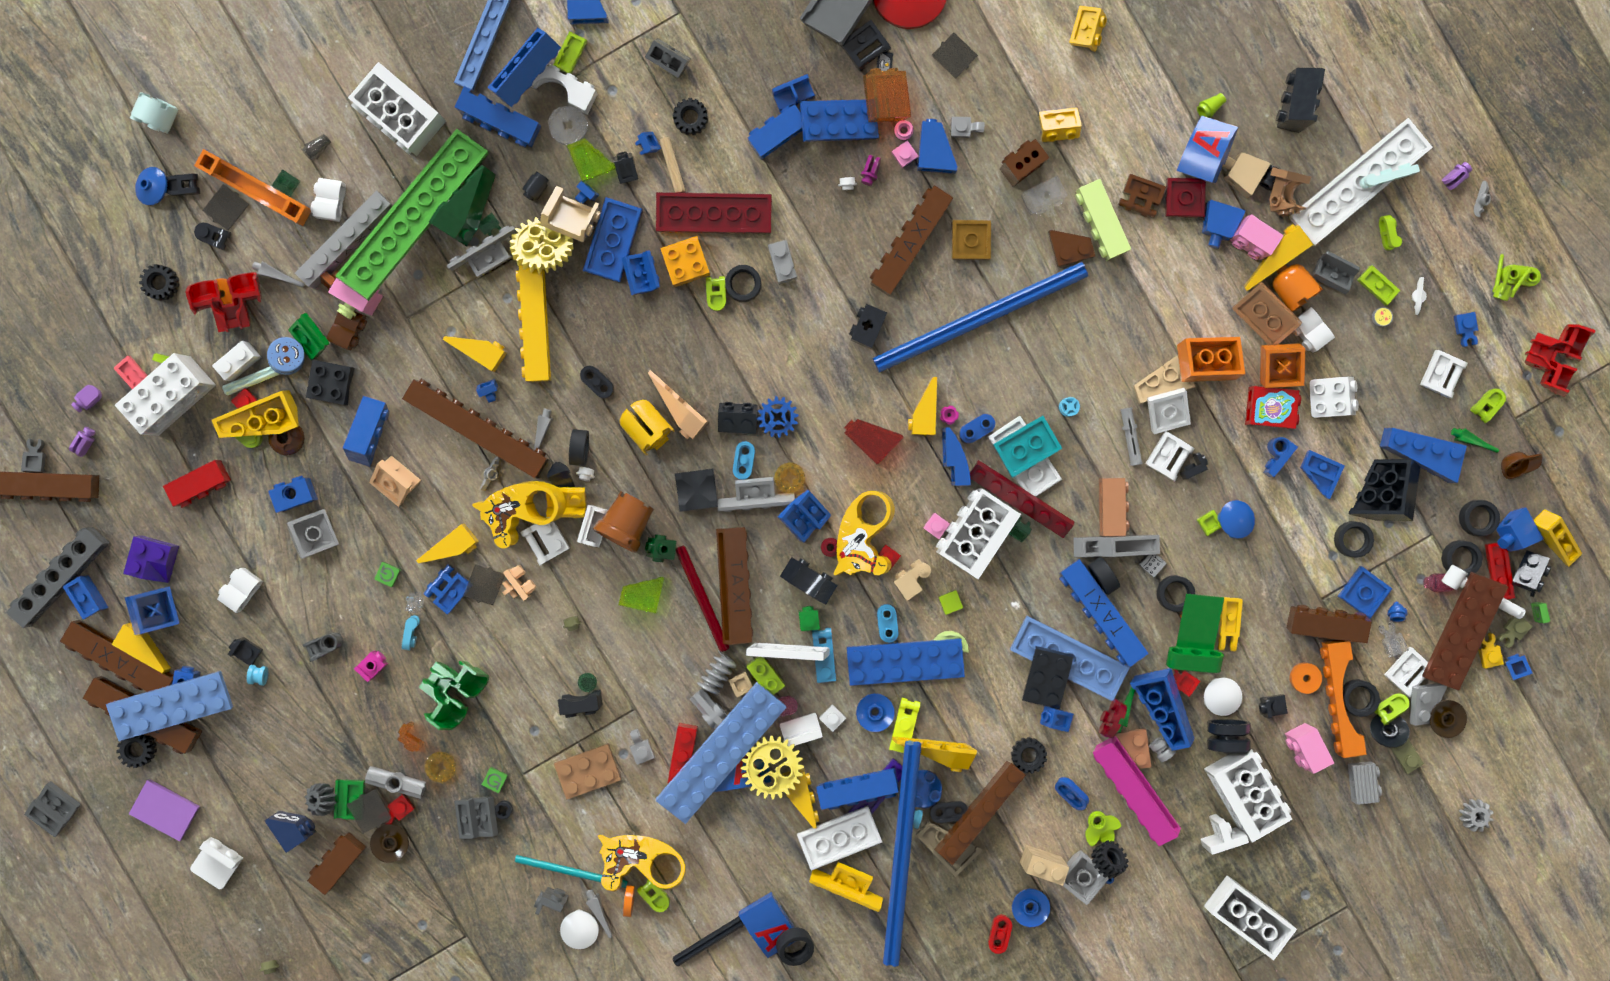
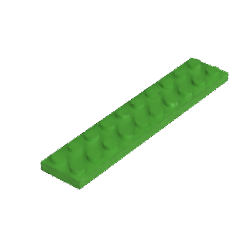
(411, 215)

